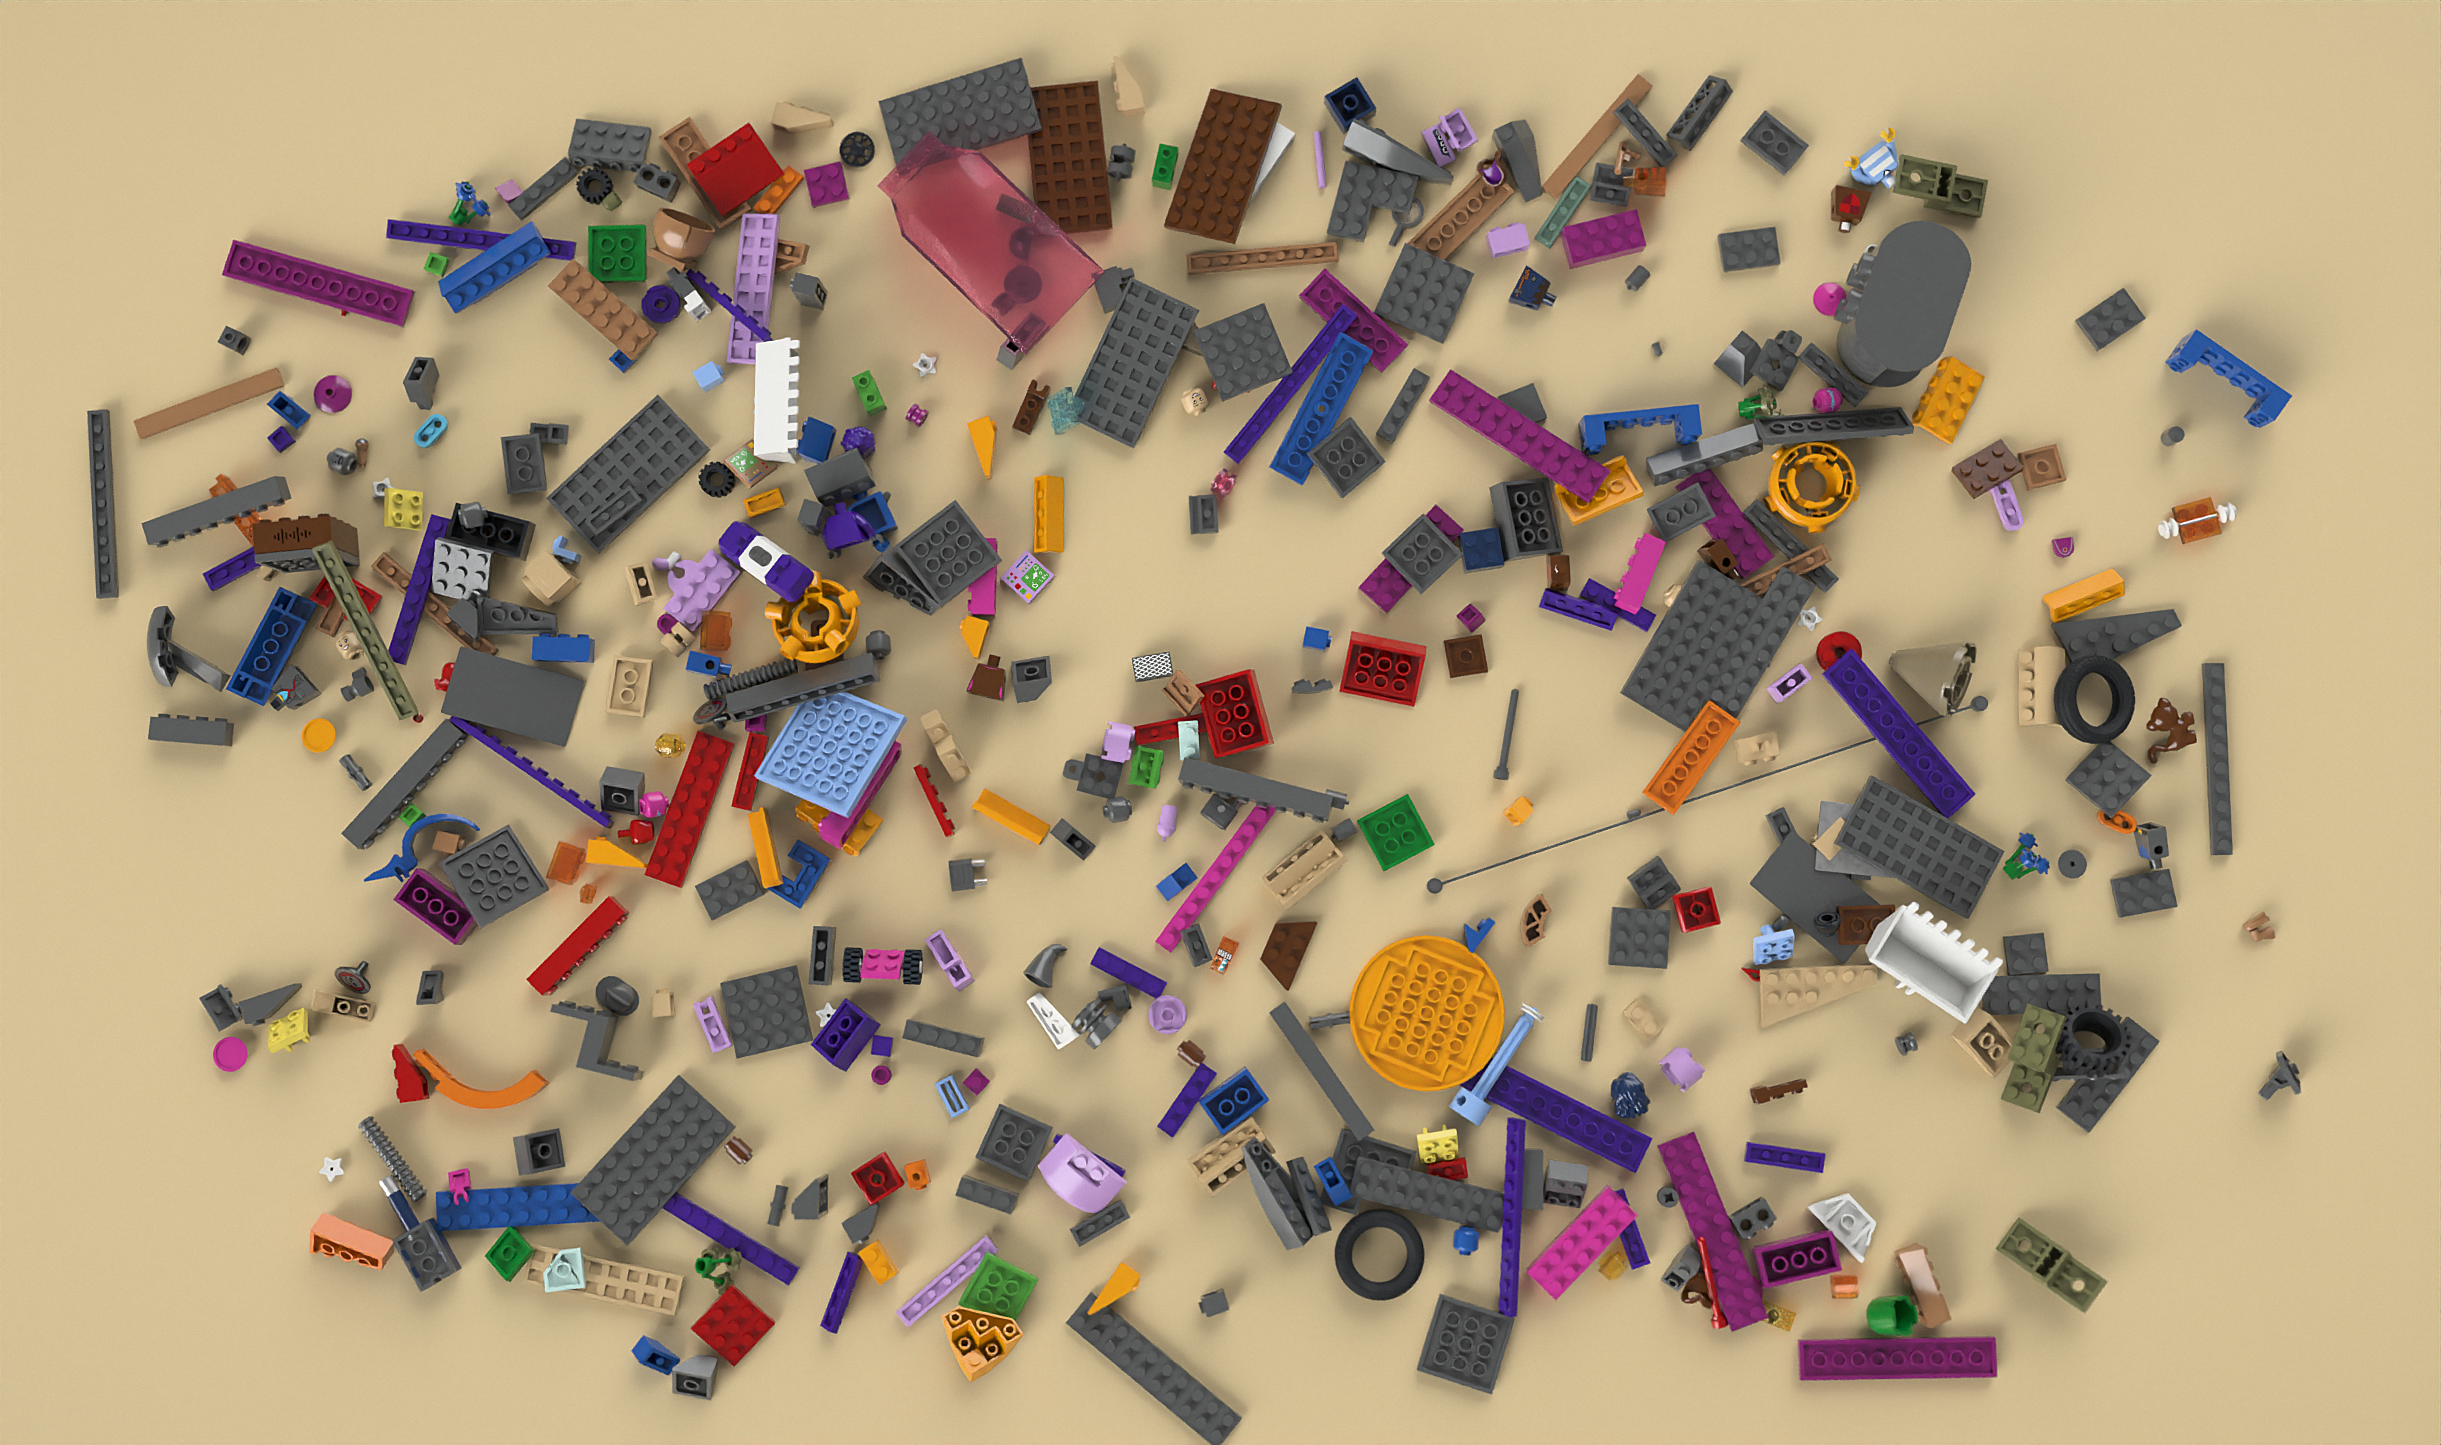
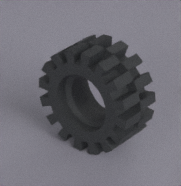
(589, 176)
(721, 490)

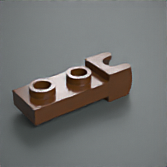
(1031, 408)
(1762, 1094)

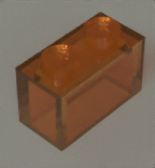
(715, 630)
(566, 863)

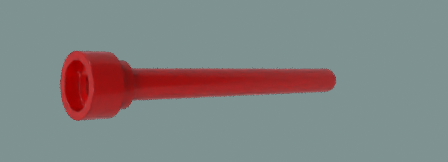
(1718, 1319)

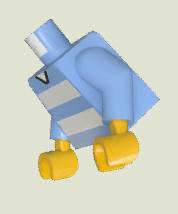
(1876, 163)

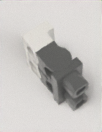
(684, 288)

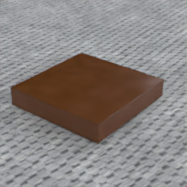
(1465, 656)

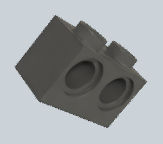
(655, 185)
(1750, 1213)

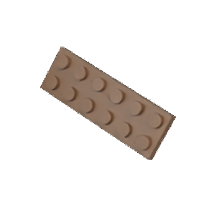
(685, 144)
(1461, 217)
(603, 309)

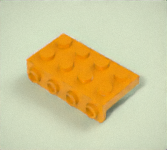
(1947, 399)
(1615, 491)
(859, 837)

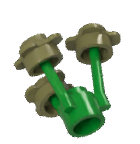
(1767, 404)
(710, 1260)

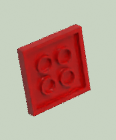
(732, 1325)

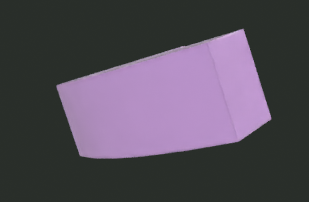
(949, 960)

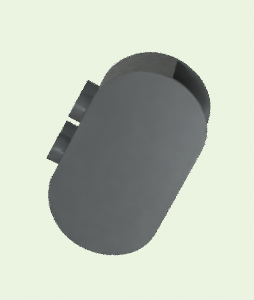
(1902, 303)

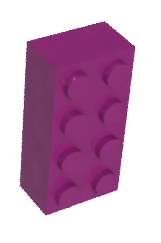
(1603, 239)
(436, 906)
(1796, 1258)

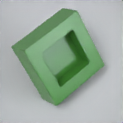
(436, 264)
(411, 815)

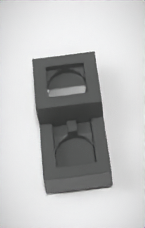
(551, 432)

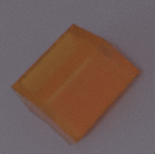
(1844, 1286)

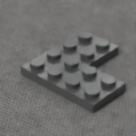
(1366, 188)
(1345, 1159)

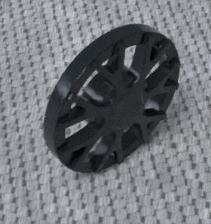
(857, 149)

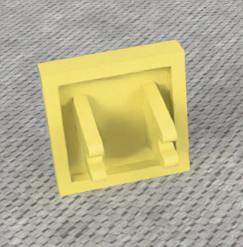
(403, 509)
(288, 1030)
(1437, 1145)

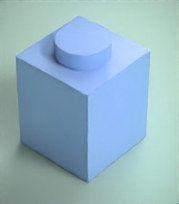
(709, 376)

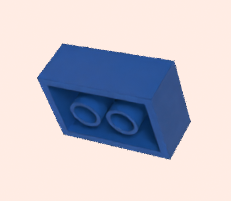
(1233, 1100)

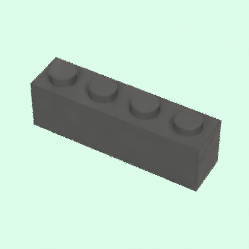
(191, 731)
(943, 1037)

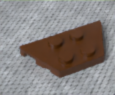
(1286, 949)

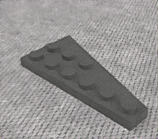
(2113, 634)

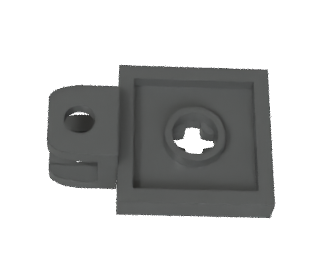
(1779, 350)
(1086, 772)

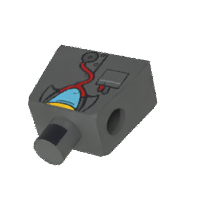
(293, 689)

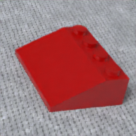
(735, 169)
(1383, 668)
(1235, 714)

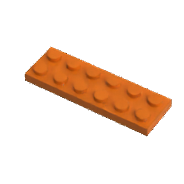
(1691, 757)

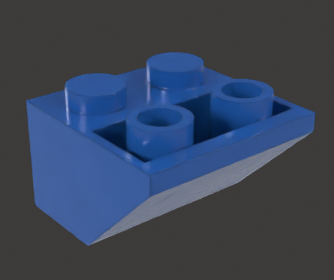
(816, 440)

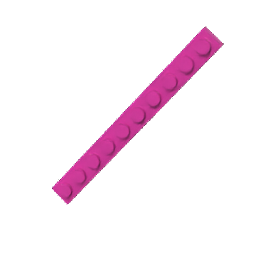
(1215, 876)

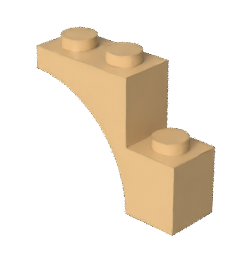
(945, 745)

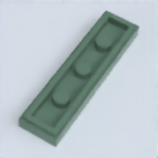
(1562, 212)

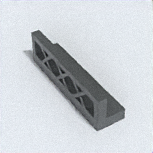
(1704, 112)

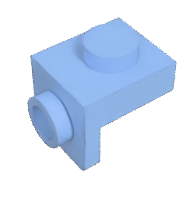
(567, 556)

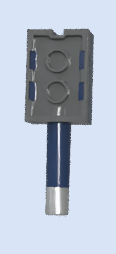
(423, 1245)

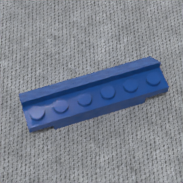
(494, 268)
(271, 646)

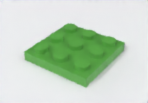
(998, 1288)

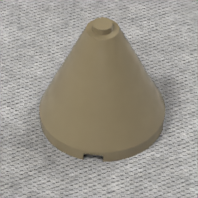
(1937, 673)

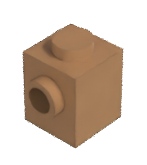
(449, 843)

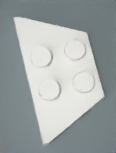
(1847, 1221)

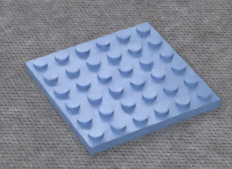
(831, 750)

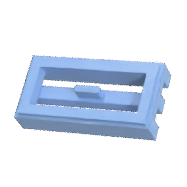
(959, 1093)

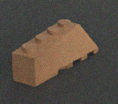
(1922, 1285)

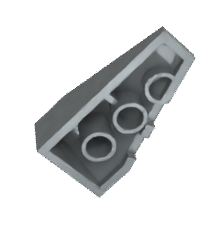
(1520, 157)
(894, 575)

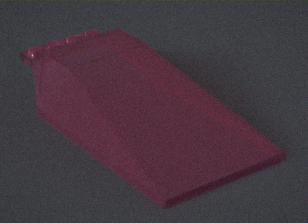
(988, 239)

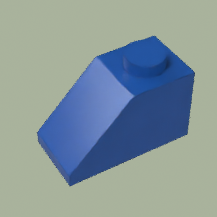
(1333, 1181)
(655, 1355)

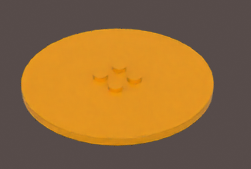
(1426, 1013)

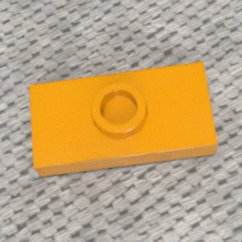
(764, 502)

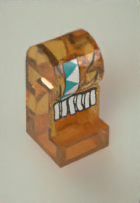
(1224, 955)

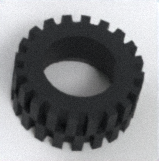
(2103, 1025)

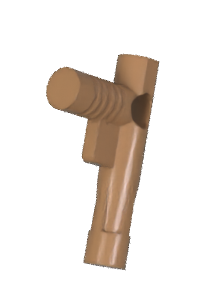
(1624, 155)

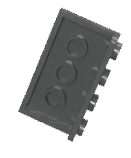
(609, 145)

